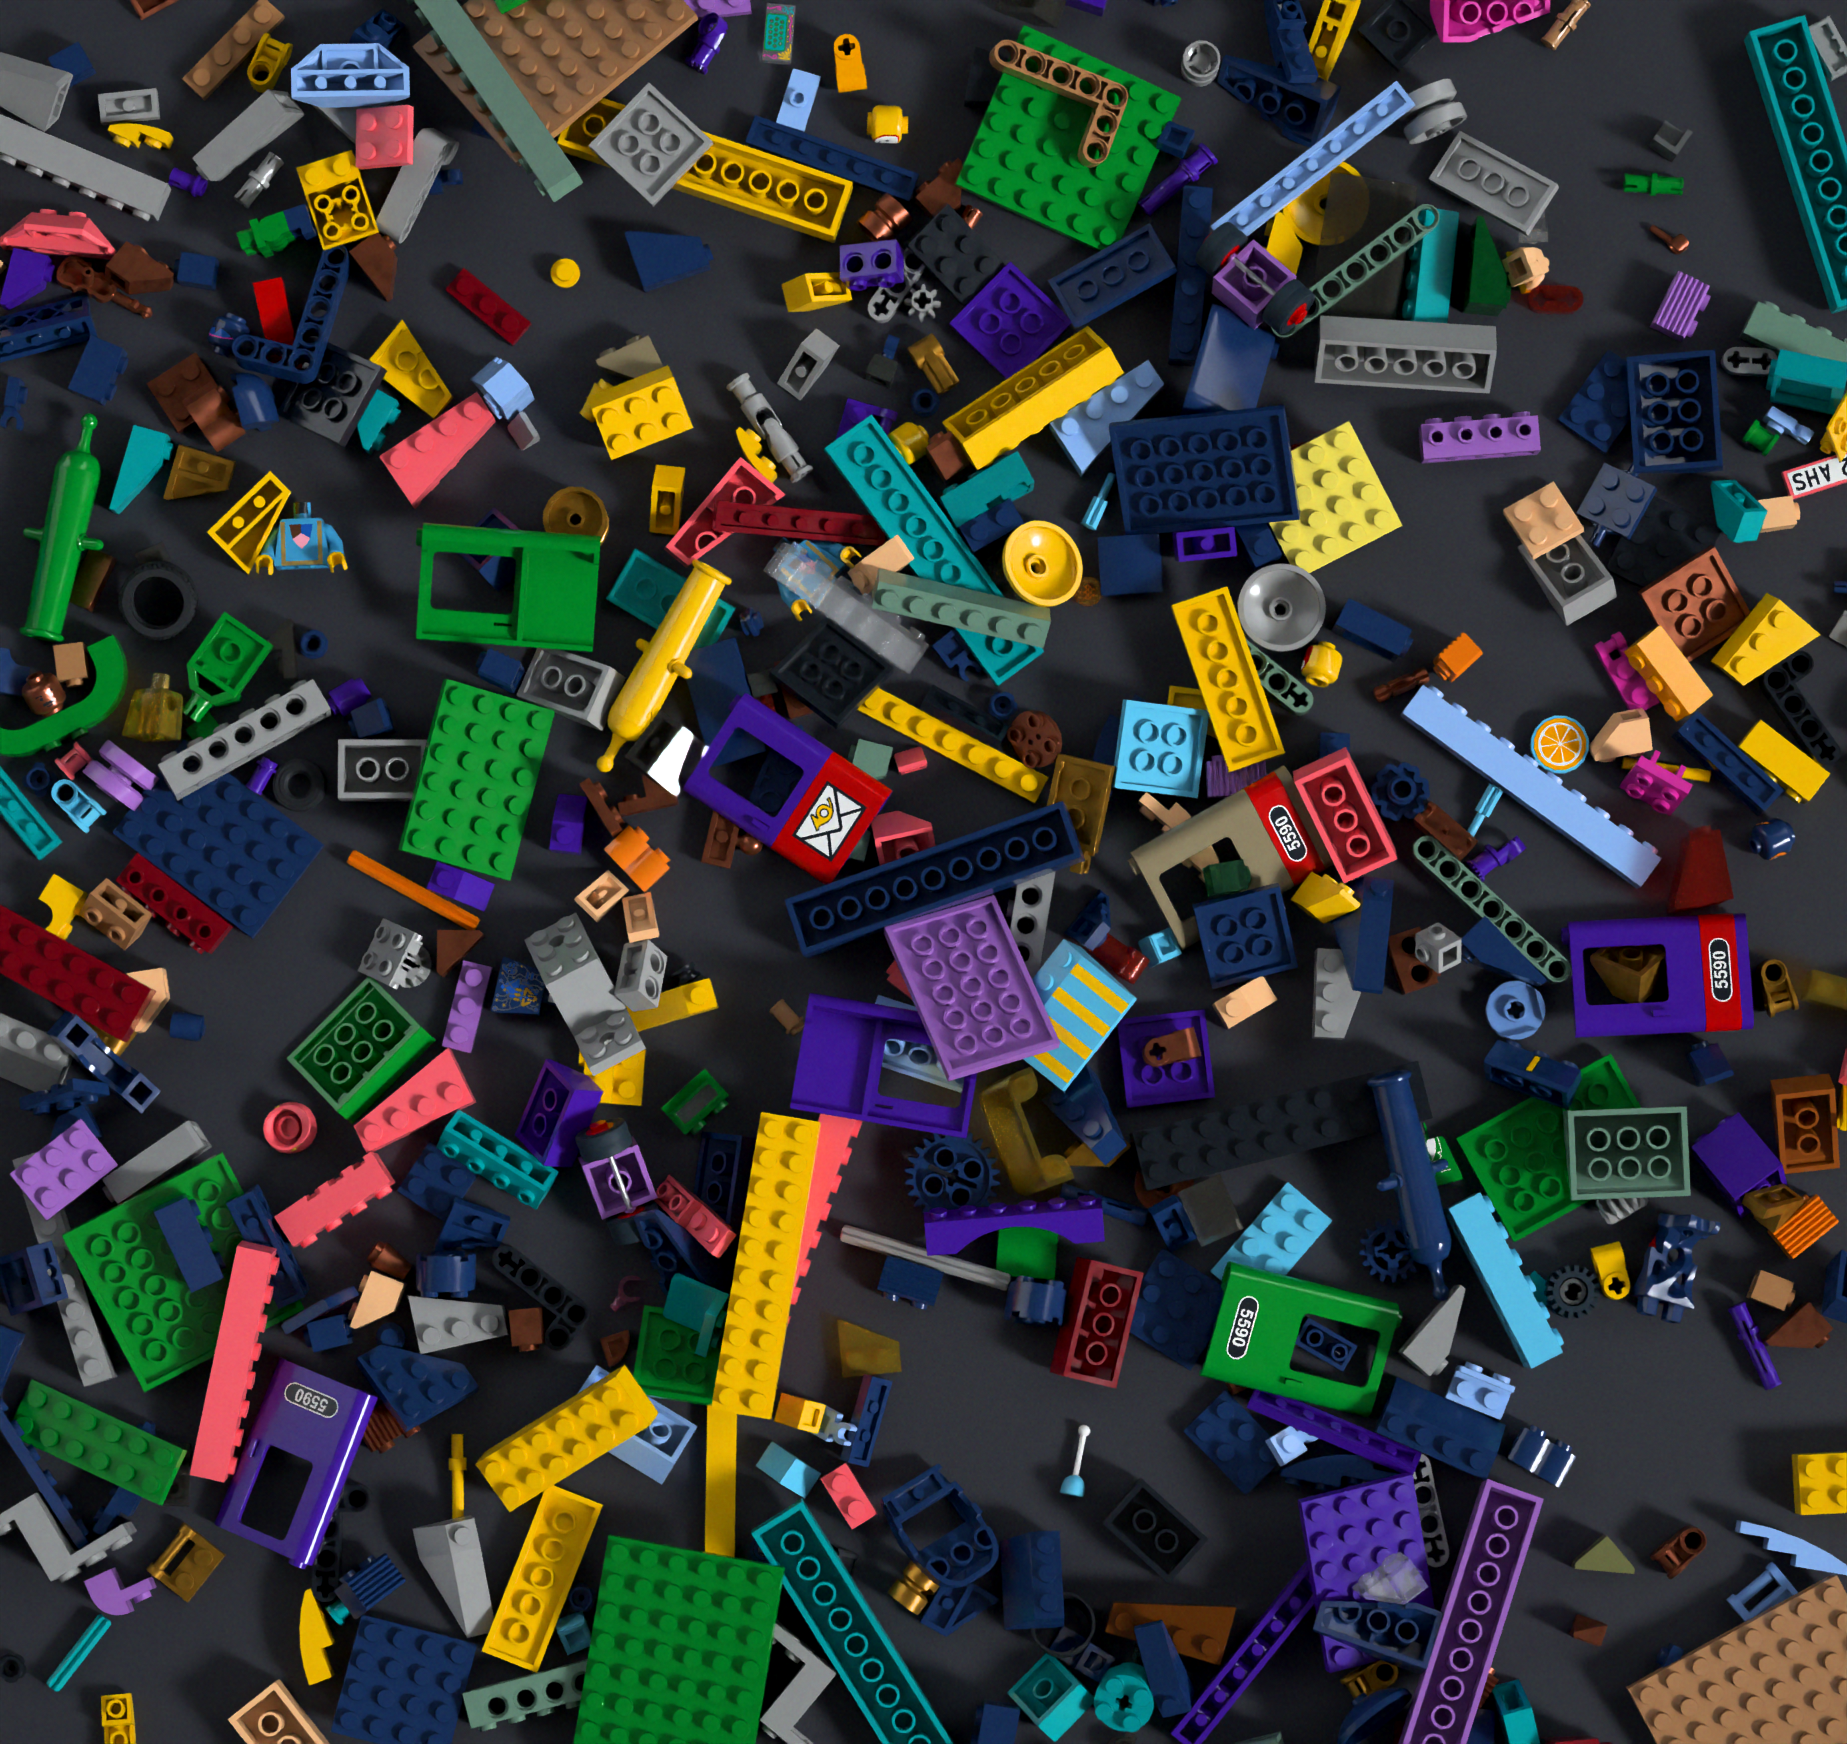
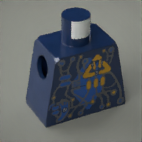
(519, 990)

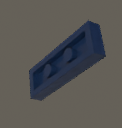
(867, 1419)

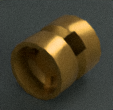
(913, 1588)

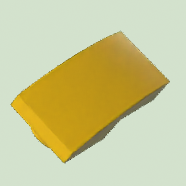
(132, 134)
(751, 449)
(118, 1719)

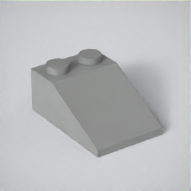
(1572, 578)
(571, 686)
(1433, 1338)

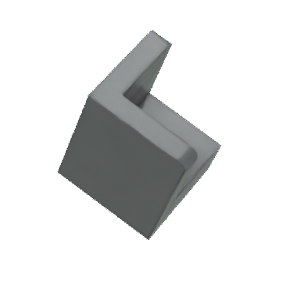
(1669, 141)

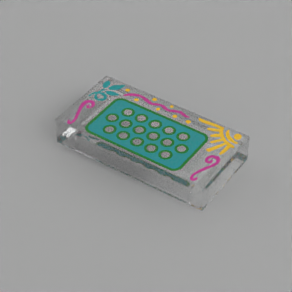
(778, 33)

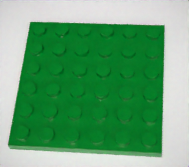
(1031, 143)
(141, 1285)

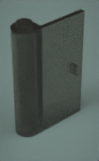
(1354, 216)

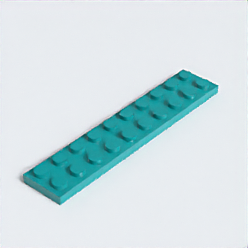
(907, 509)

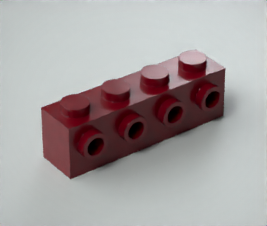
(174, 903)

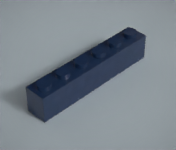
(1190, 277)

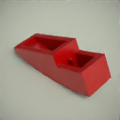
(275, 313)

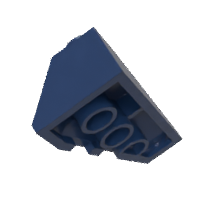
(1383, 1629)

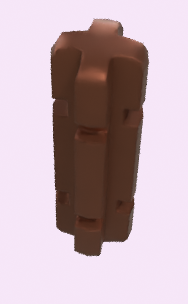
(1401, 684)

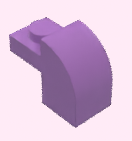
(111, 1596)

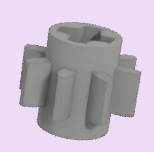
(916, 295)

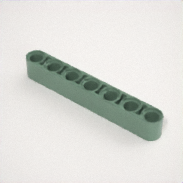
(1370, 266)
(1484, 895)

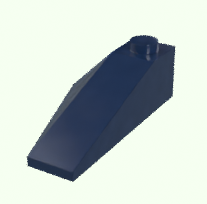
(1296, 108)
(1365, 933)
(679, 1253)

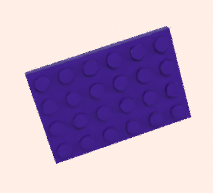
(1353, 1534)

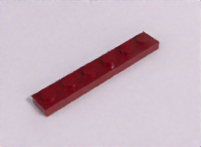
(796, 523)

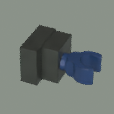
(882, 367)

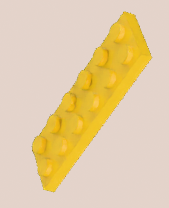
(1228, 679)
(542, 1578)

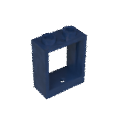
(1373, 631)
(32, 1267)

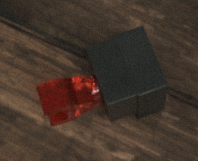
(763, 686)

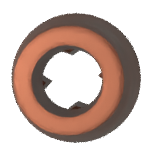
(388, 1260)

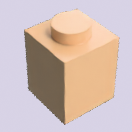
(1781, 513)

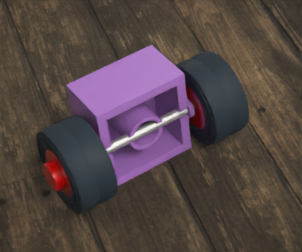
(1253, 280)
(616, 1176)

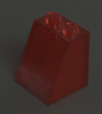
(1700, 872)

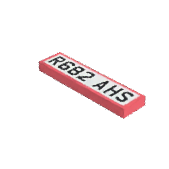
(1815, 476)

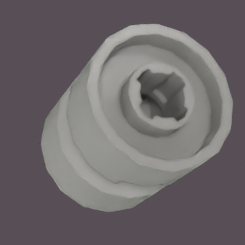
(1200, 63)

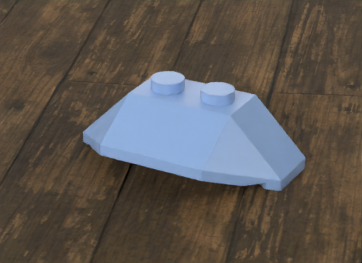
(350, 76)

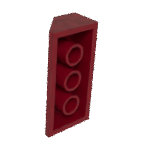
(1096, 1322)

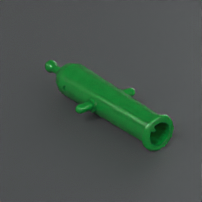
(63, 537)

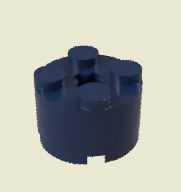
(446, 1273)
(1035, 1302)

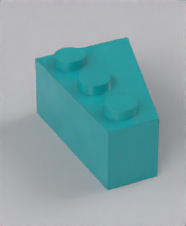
(986, 489)

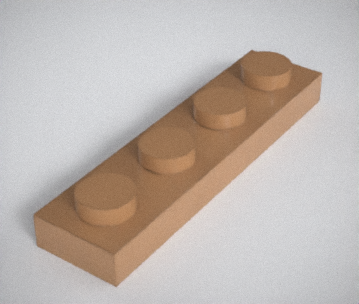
(233, 48)

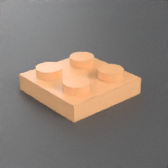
(1543, 520)

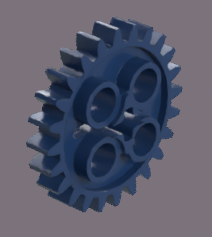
(963, 1151)

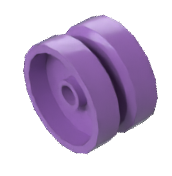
(119, 777)

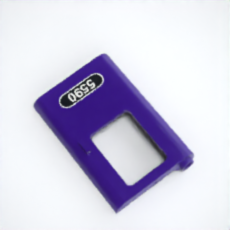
(315, 1422)

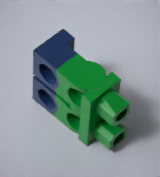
(278, 231)

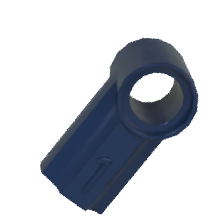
(187, 1026)

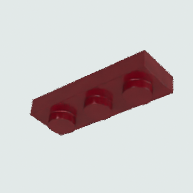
(488, 307)

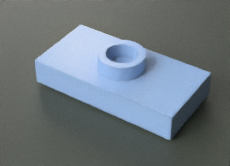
(798, 99)

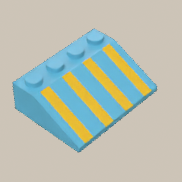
(1083, 1008)

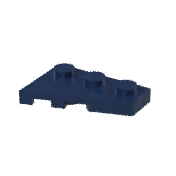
(64, 1096)

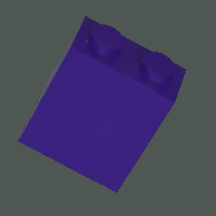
(1737, 1161)

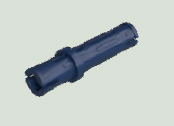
(1110, 1206)

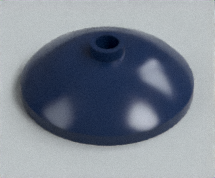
(1371, 1714)

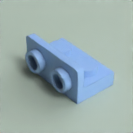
(1480, 1391)

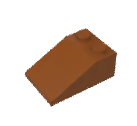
(1805, 1123)

